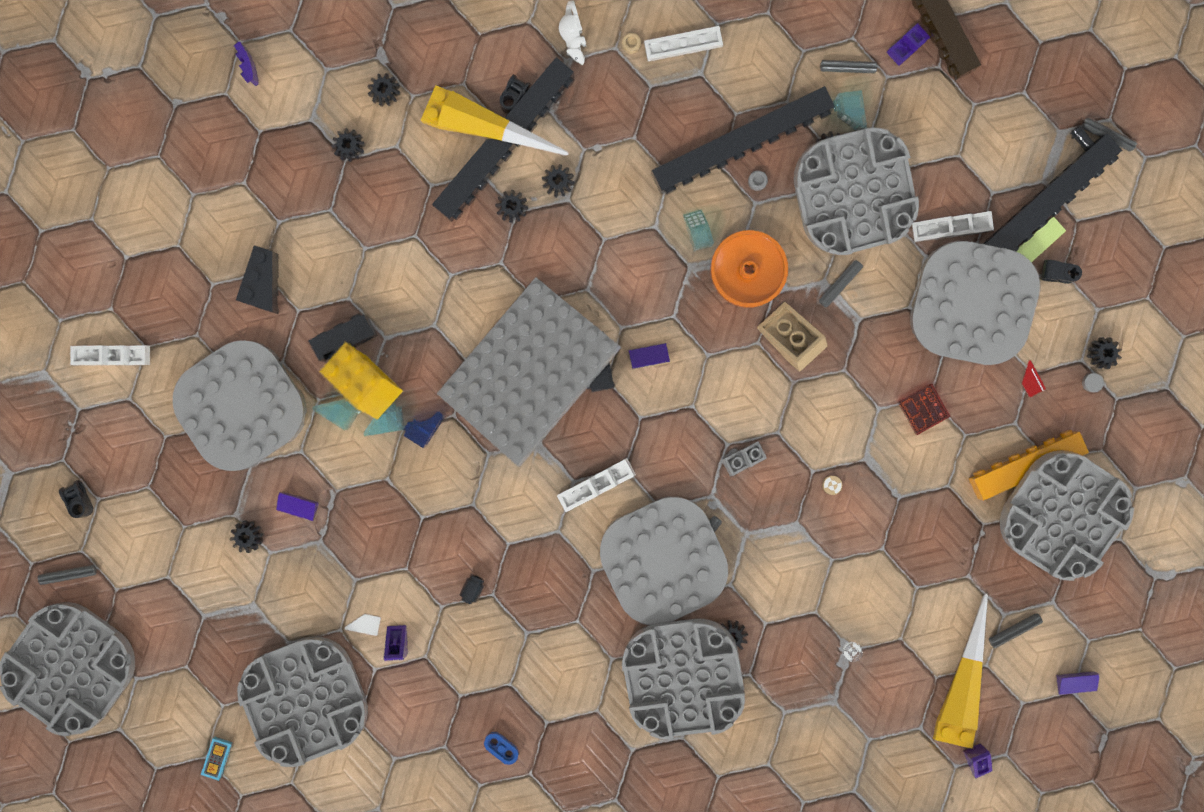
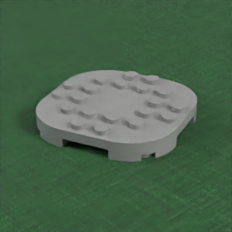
(855, 191)
(975, 302)
(239, 405)
(1066, 514)
(663, 560)
(67, 668)
(683, 678)
(303, 701)

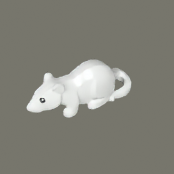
(570, 32)

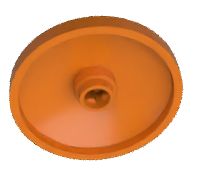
(749, 268)

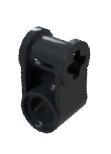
(514, 91)
(1058, 272)
(73, 497)

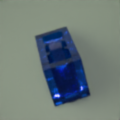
(422, 431)

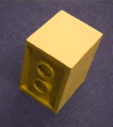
(361, 381)

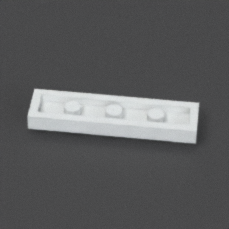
(683, 43)

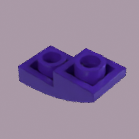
(248, 67)

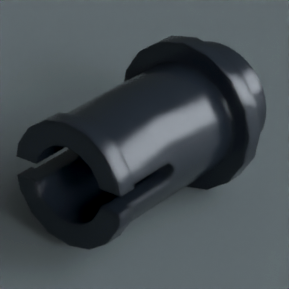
(1082, 137)

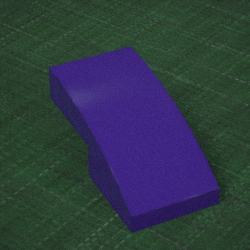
(908, 44)

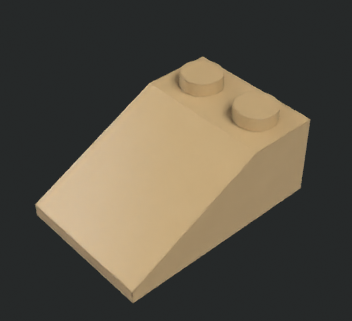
(793, 336)

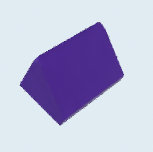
(649, 356)
(296, 506)
(1077, 682)

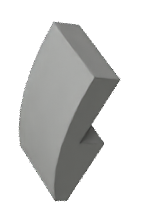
(744, 458)

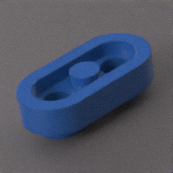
(500, 748)

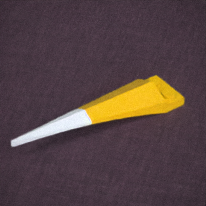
(458, 114)
(960, 710)

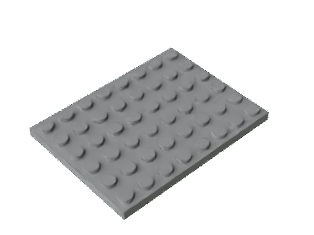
(528, 371)

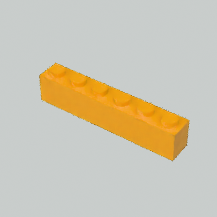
(1009, 473)

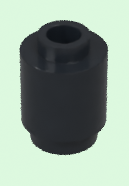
(472, 589)

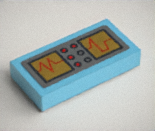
(216, 758)

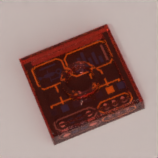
(923, 409)

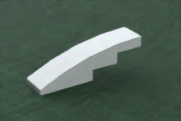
(952, 226)
(110, 355)
(596, 485)

